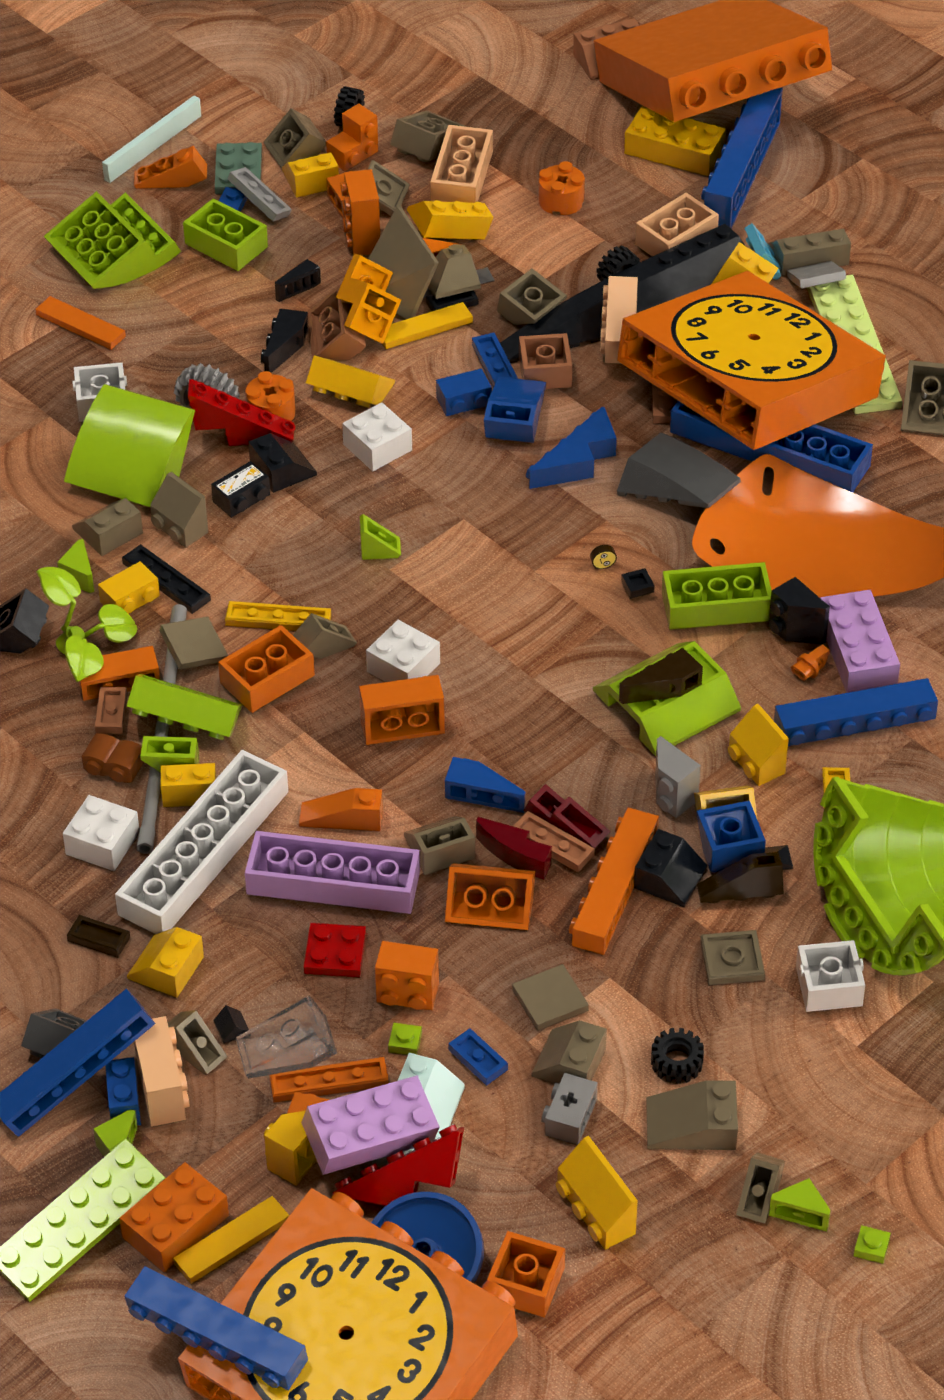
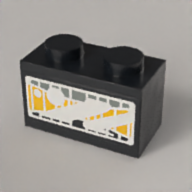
(240, 489)

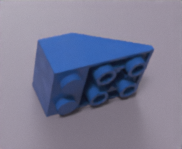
(514, 409)

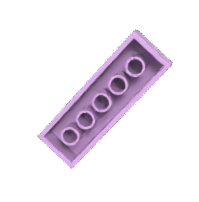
(332, 872)

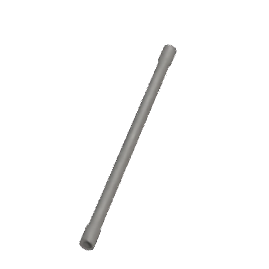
(147, 830)

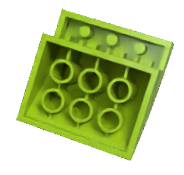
(111, 241)
(129, 445)

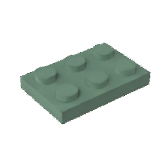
(234, 157)

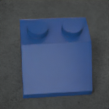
(729, 834)

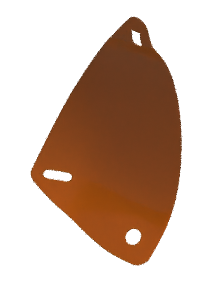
(818, 535)

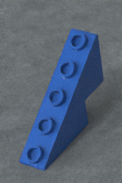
(576, 453)

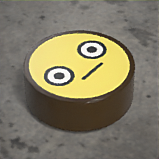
(603, 556)

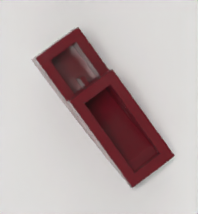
(567, 816)
(514, 846)

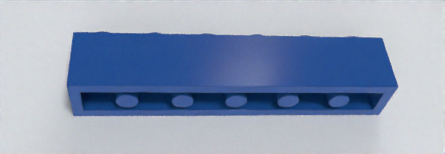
(857, 711)
(73, 1062)
(216, 1328)

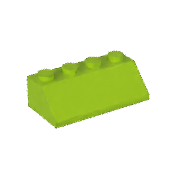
(183, 705)

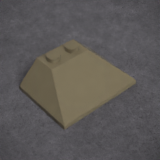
(410, 260)

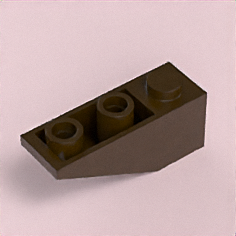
(665, 679)
(750, 877)

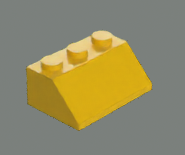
(451, 219)
(348, 381)
(597, 1194)

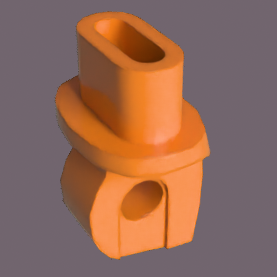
(810, 664)

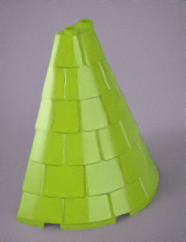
(883, 874)

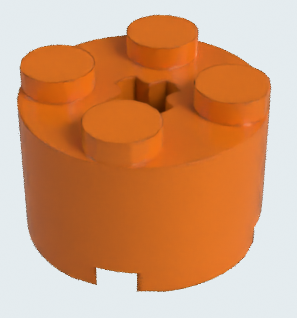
(561, 189)
(272, 394)

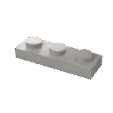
(259, 194)

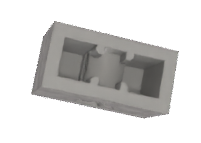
(570, 1108)

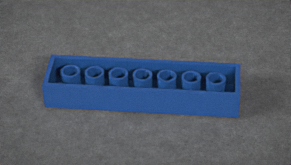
(743, 155)
(814, 449)

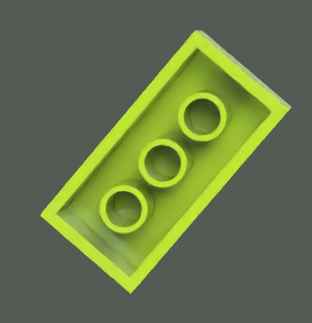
(716, 595)

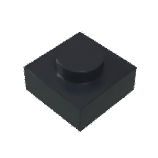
(637, 583)

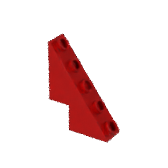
(239, 418)
(428, 1163)

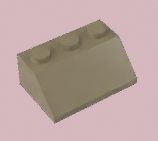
(812, 249)

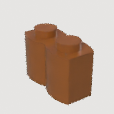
(112, 758)

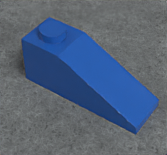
(478, 784)

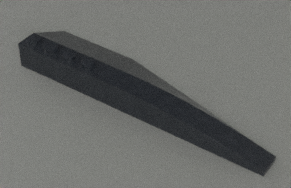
(660, 279)

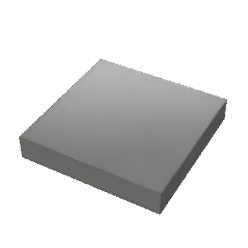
(816, 274)

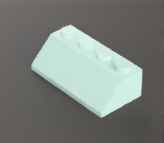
(440, 1086)

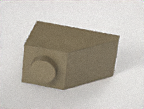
(324, 636)
(196, 1041)
(760, 1183)

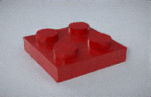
(335, 950)

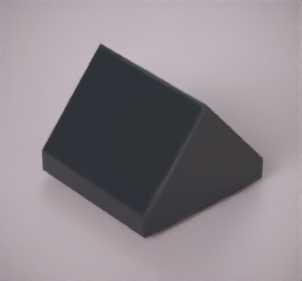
(230, 1024)

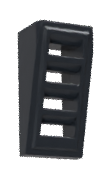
(299, 279)

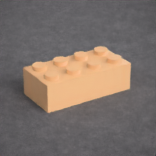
(462, 164)

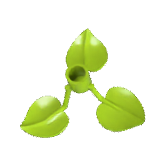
(83, 657)

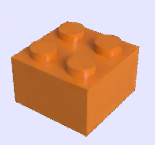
(407, 975)
(528, 1271)

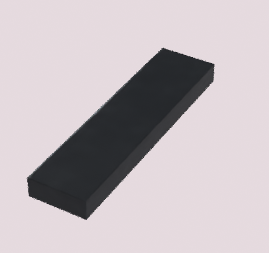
(170, 580)

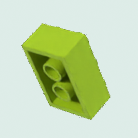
(225, 234)

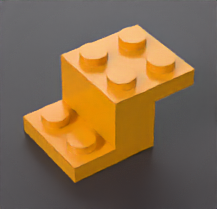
(365, 291)

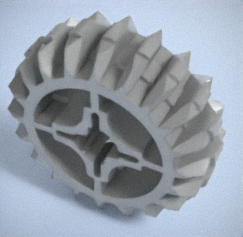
(206, 375)

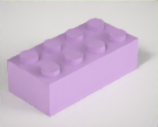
(860, 642)
(369, 1124)

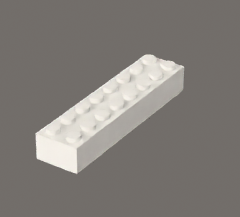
(202, 843)

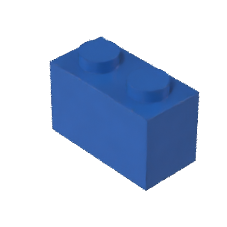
(463, 392)
(122, 1087)

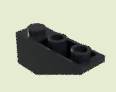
(287, 337)

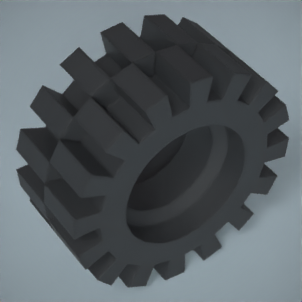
(347, 99)
(615, 262)
(677, 1042)

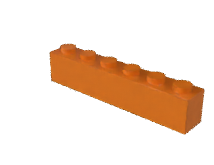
(614, 882)

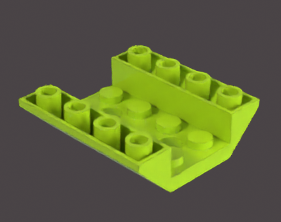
(677, 716)

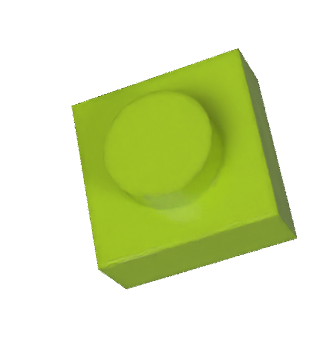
(404, 1039)
(872, 1244)

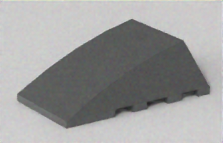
(675, 471)

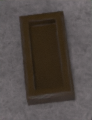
(98, 936)

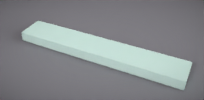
(151, 139)

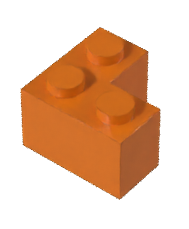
(357, 139)

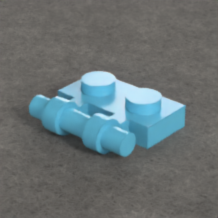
(758, 243)

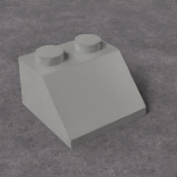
(675, 778)

